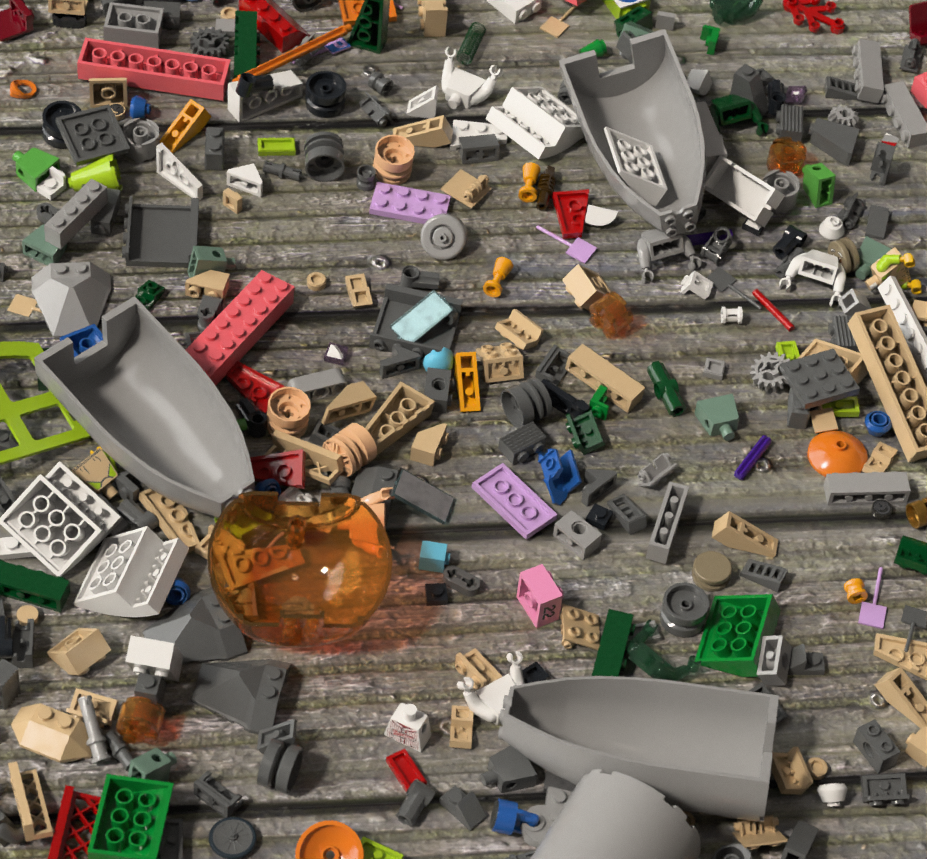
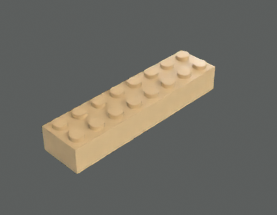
(894, 376)

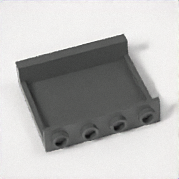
(160, 234)
(398, 302)

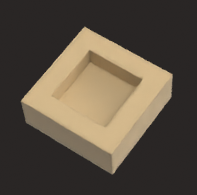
(232, 200)

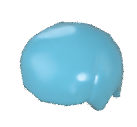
(440, 360)

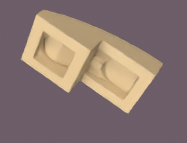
(358, 291)
(880, 458)
(461, 727)

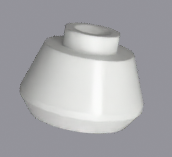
(831, 228)
(832, 793)

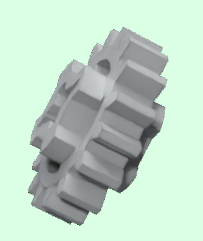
(767, 372)

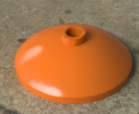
(836, 453)
(327, 837)

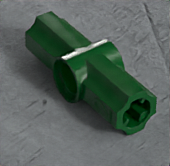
(666, 389)

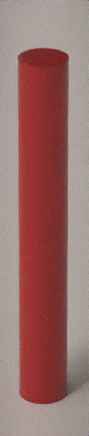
(773, 310)

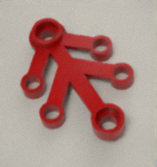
(794, 6)

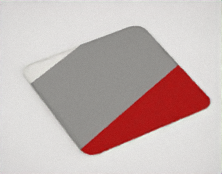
(890, 139)

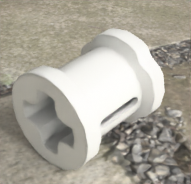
(727, 311)

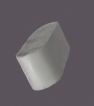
(320, 384)

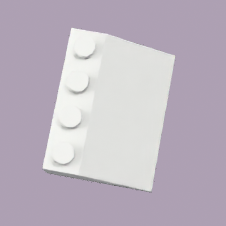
(637, 165)

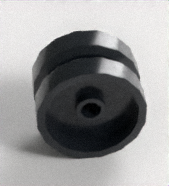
(325, 94)
(49, 127)

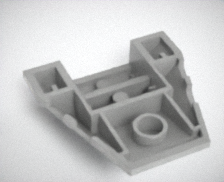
(71, 295)

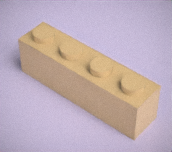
(598, 371)

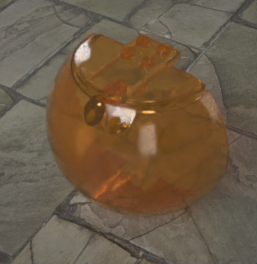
(299, 568)

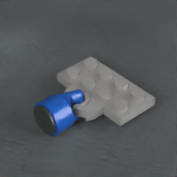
(531, 823)

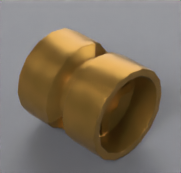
(917, 513)

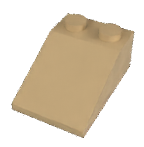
(850, 358)

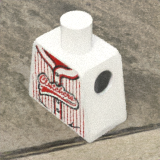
(409, 727)

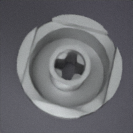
(142, 139)
(787, 184)

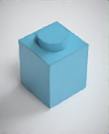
(433, 556)

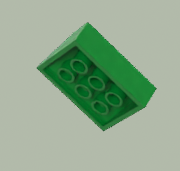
(736, 633)
(130, 818)

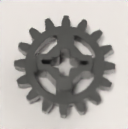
(209, 42)

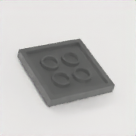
(92, 135)
(819, 378)

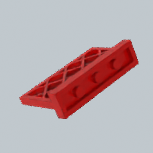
(64, 820)

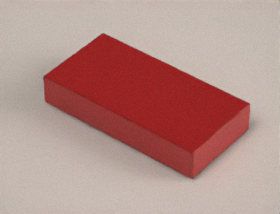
(404, 768)

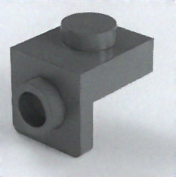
(126, 486)

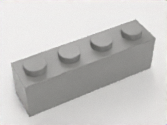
(868, 70)
(905, 114)
(76, 213)
(866, 488)
(667, 522)

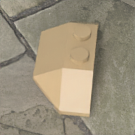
(51, 733)

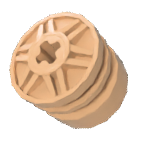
(393, 159)
(288, 411)
(354, 446)

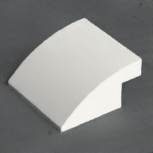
(537, 121)
(60, 519)
(131, 574)

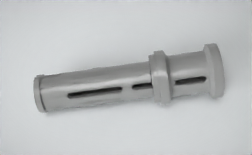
(96, 740)

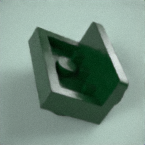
(585, 432)
(912, 554)

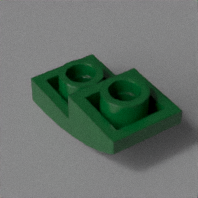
(149, 293)

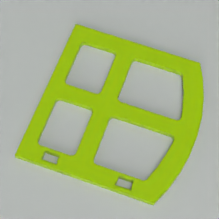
(13, 411)

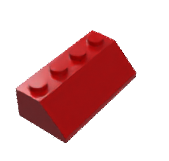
(275, 24)

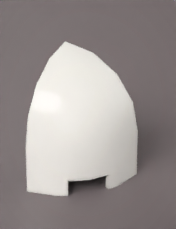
(699, 81)
(599, 216)

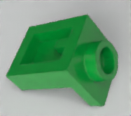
(711, 36)
(598, 403)

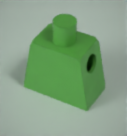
(34, 166)
(818, 184)

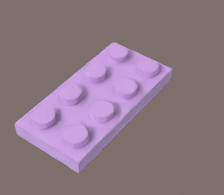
(407, 203)
(514, 501)

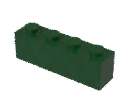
(33, 586)
(614, 644)

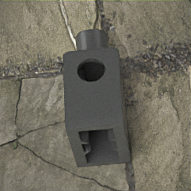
(509, 771)

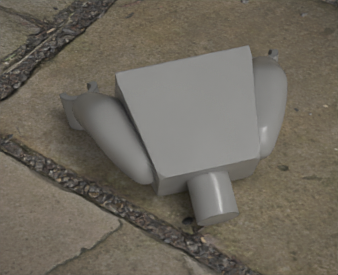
(657, 245)

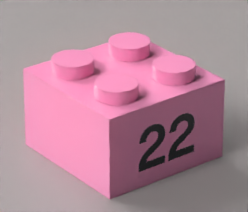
(539, 595)

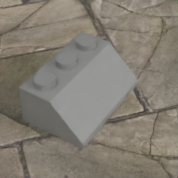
(134, 24)

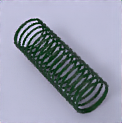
(467, 38)

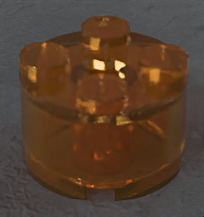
(786, 156)
(610, 314)
(140, 720)

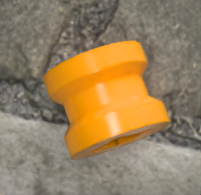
(855, 591)

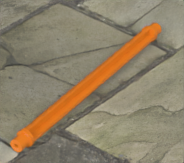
(299, 51)

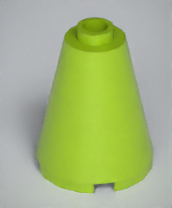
(103, 171)

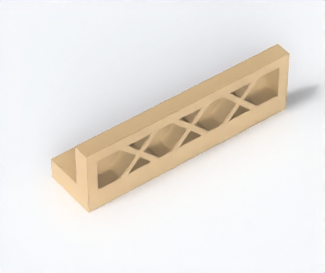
(315, 455)
(26, 805)

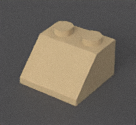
(107, 91)
(585, 286)
(80, 651)

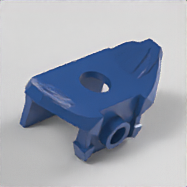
(563, 469)

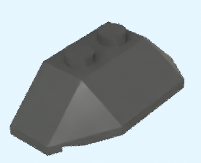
(374, 479)

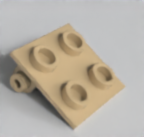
(467, 188)
(579, 628)
(764, 834)

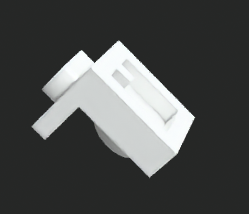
(53, 184)
(696, 283)

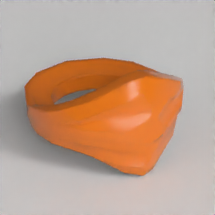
(16, 93)

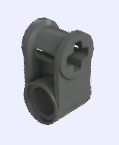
(715, 248)
(208, 310)

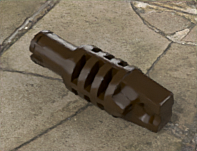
(545, 188)

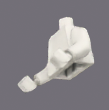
(463, 87)
(819, 267)
(489, 700)

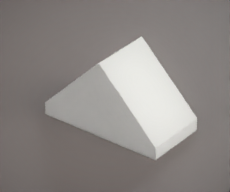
(424, 104)
(245, 179)

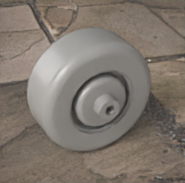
(444, 236)

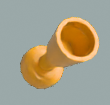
(530, 175)
(501, 269)

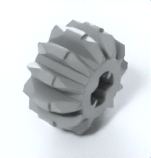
(844, 116)

